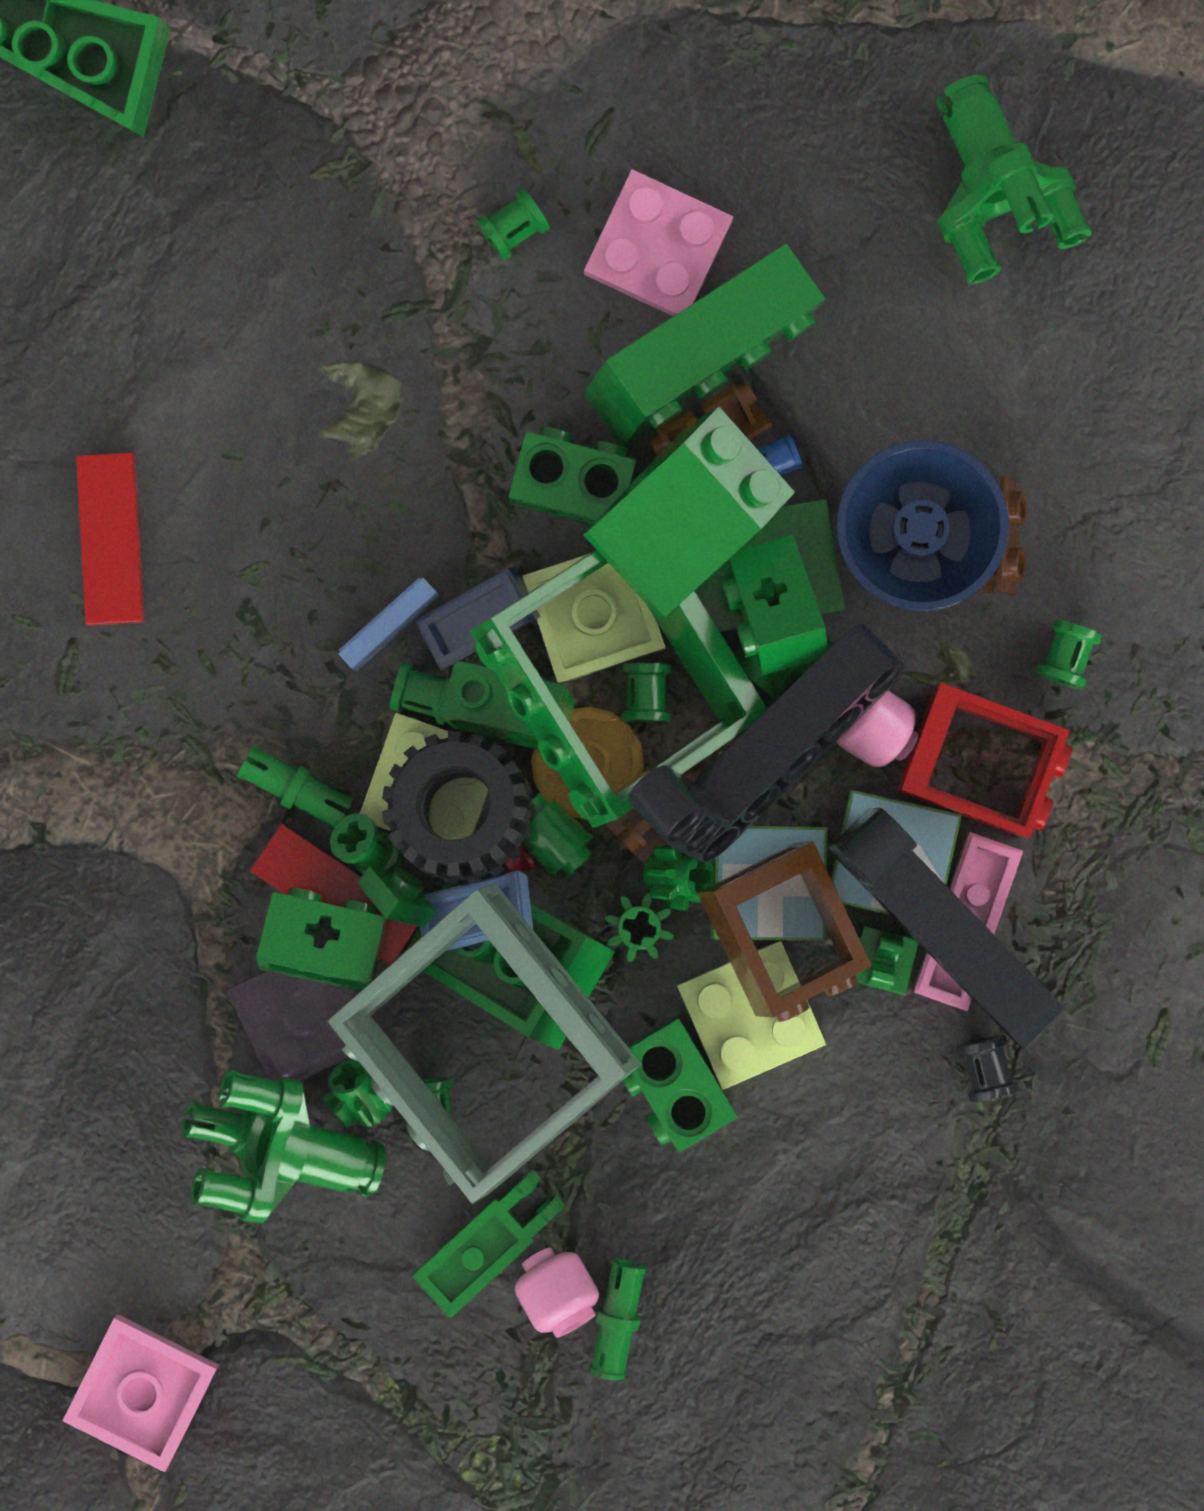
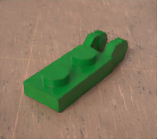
(483, 1247)

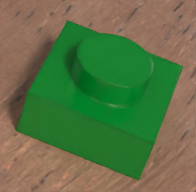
(397, 895)

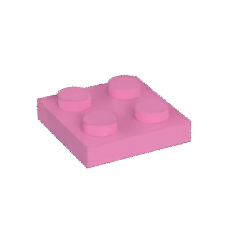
(658, 244)
(140, 1393)

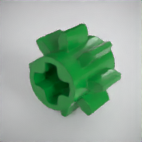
(676, 877)
(646, 941)
(353, 1096)

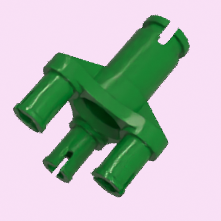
(998, 180)
(275, 1148)

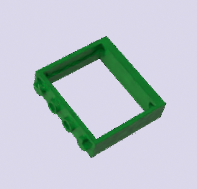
(694, 641)

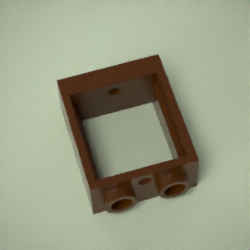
(721, 906)

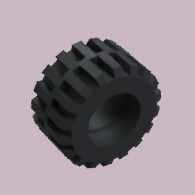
(420, 780)

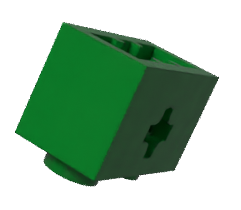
(776, 604)
(291, 950)

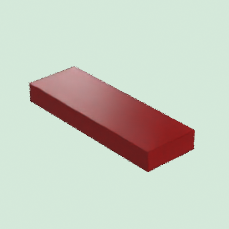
(110, 539)
(298, 863)

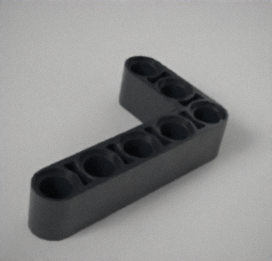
(772, 753)
(884, 863)

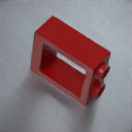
(1050, 761)

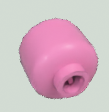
(882, 732)
(556, 1292)

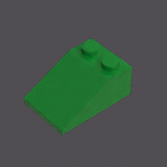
(689, 512)
(490, 982)

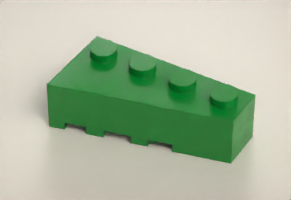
(88, 52)
(703, 344)

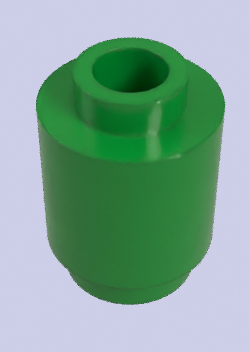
(557, 837)

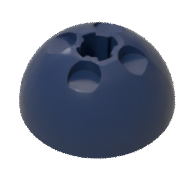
(926, 486)

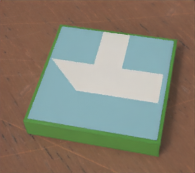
(930, 828)
(786, 909)

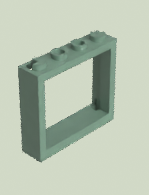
(549, 983)

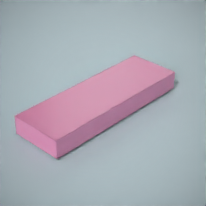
(983, 884)

